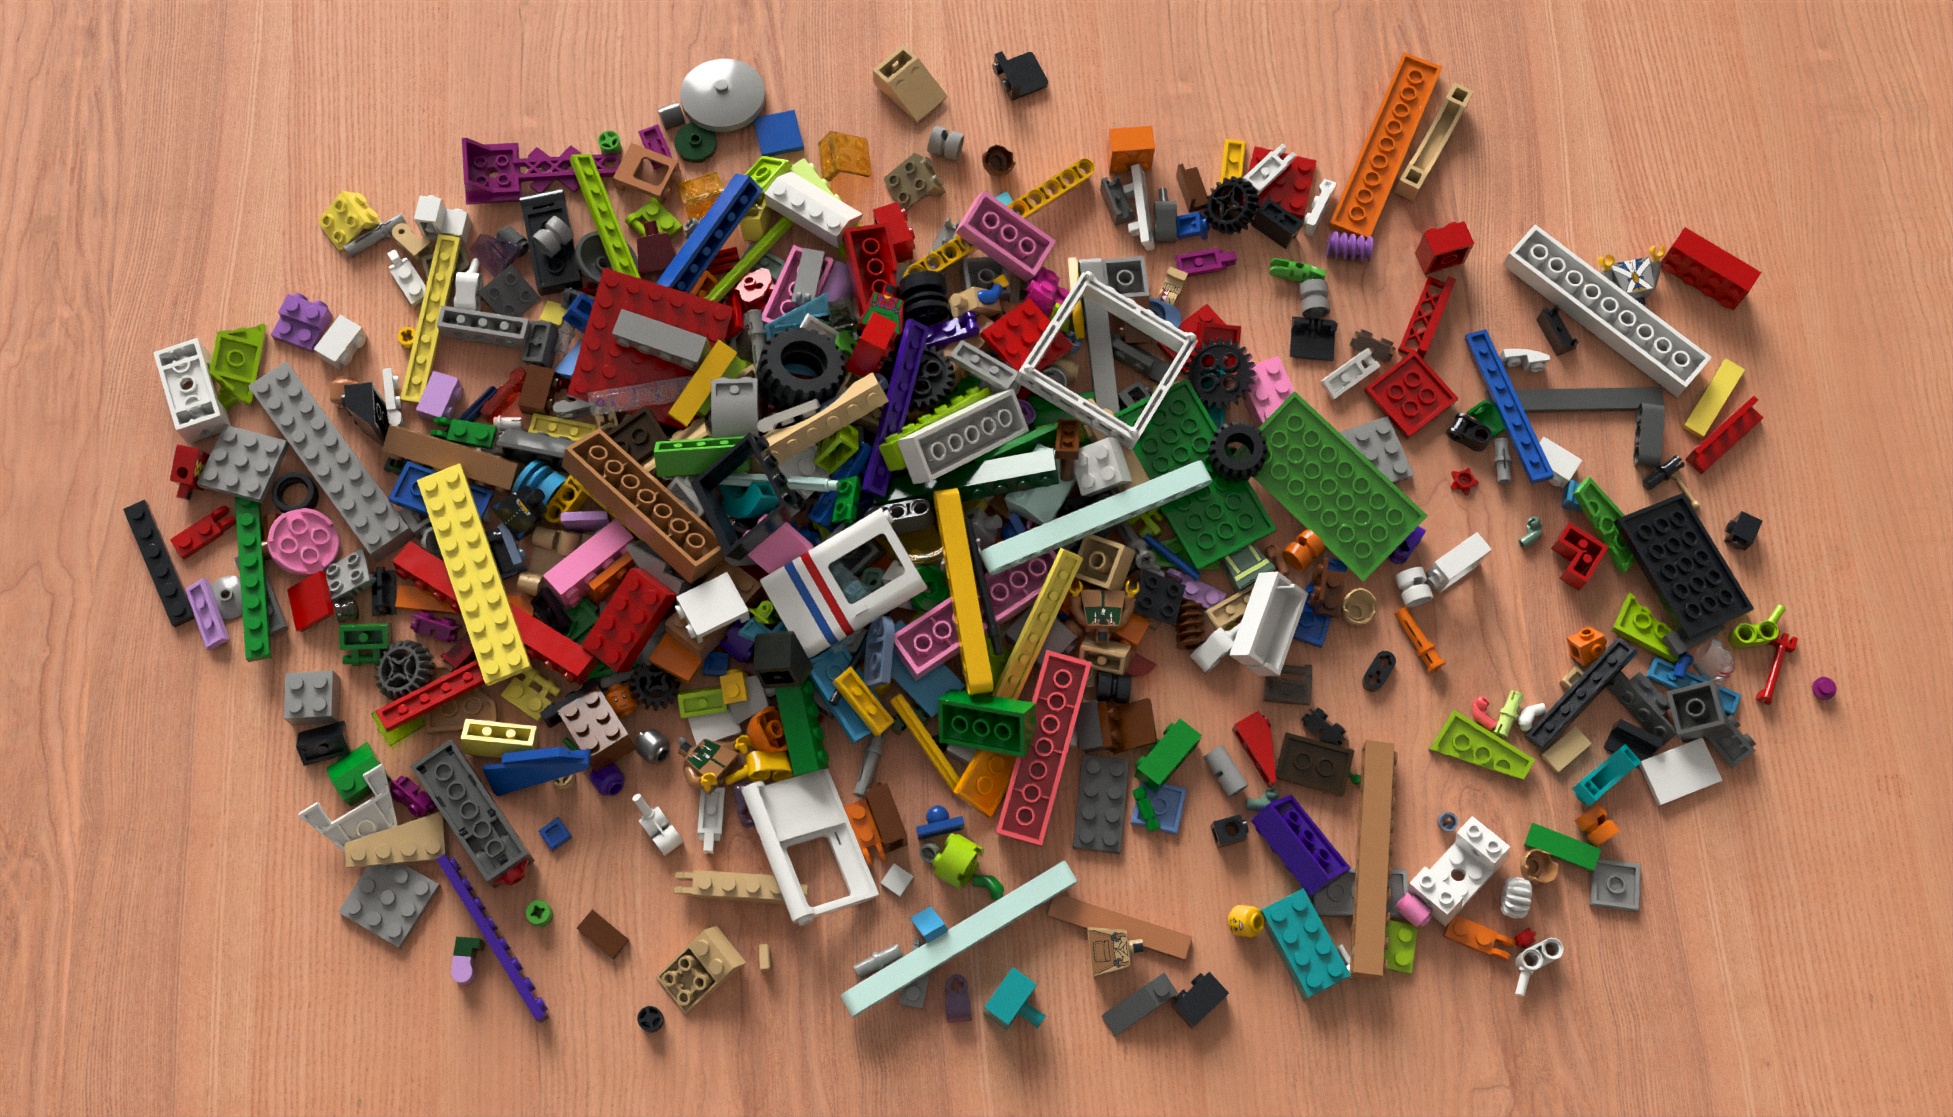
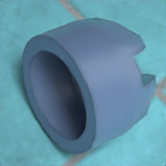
(1449, 826)

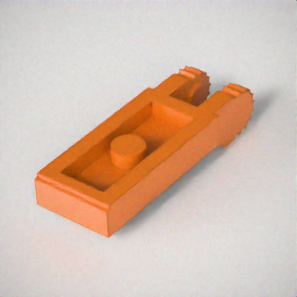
(865, 829)
(1477, 937)

